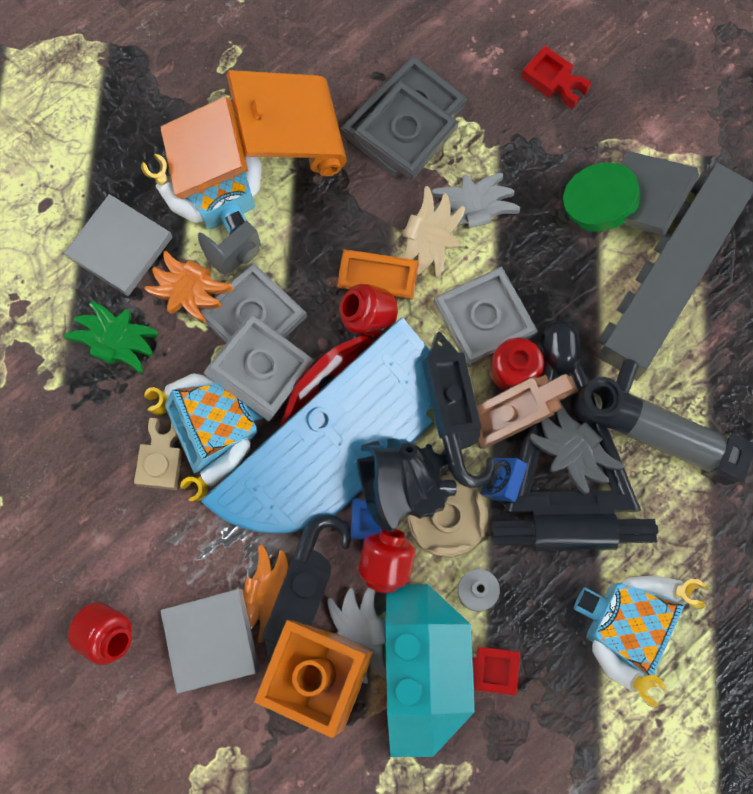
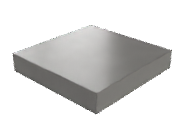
(118, 245)
(256, 295)
(484, 315)
(259, 367)
(209, 641)

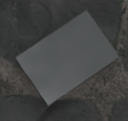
(422, 80)

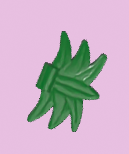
(112, 337)

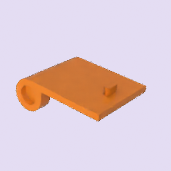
(287, 118)

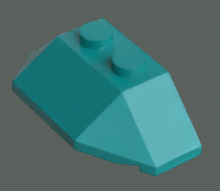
(426, 671)

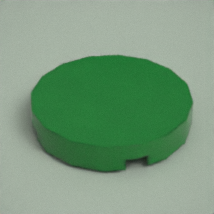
(602, 196)

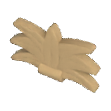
(431, 233)

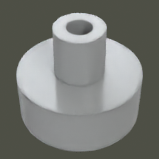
(468, 592)

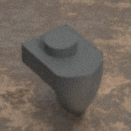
(234, 250)

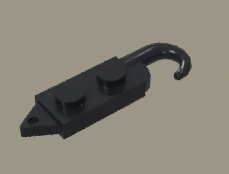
(454, 409)
(304, 581)

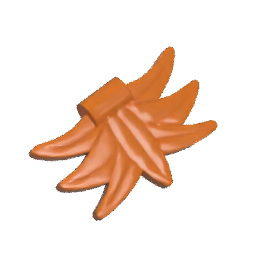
(187, 287)
(263, 589)

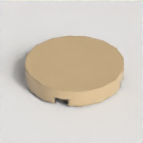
(456, 527)

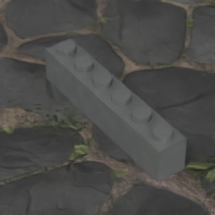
(677, 270)

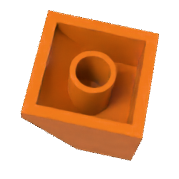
(314, 677)

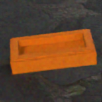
(382, 271)

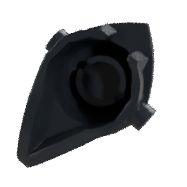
(404, 481)

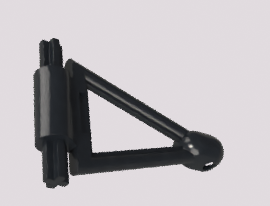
(569, 517)

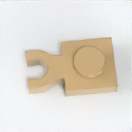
(159, 463)

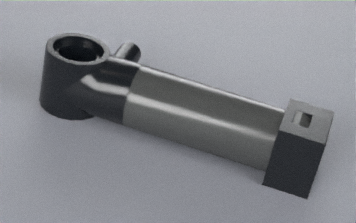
(719, 456)

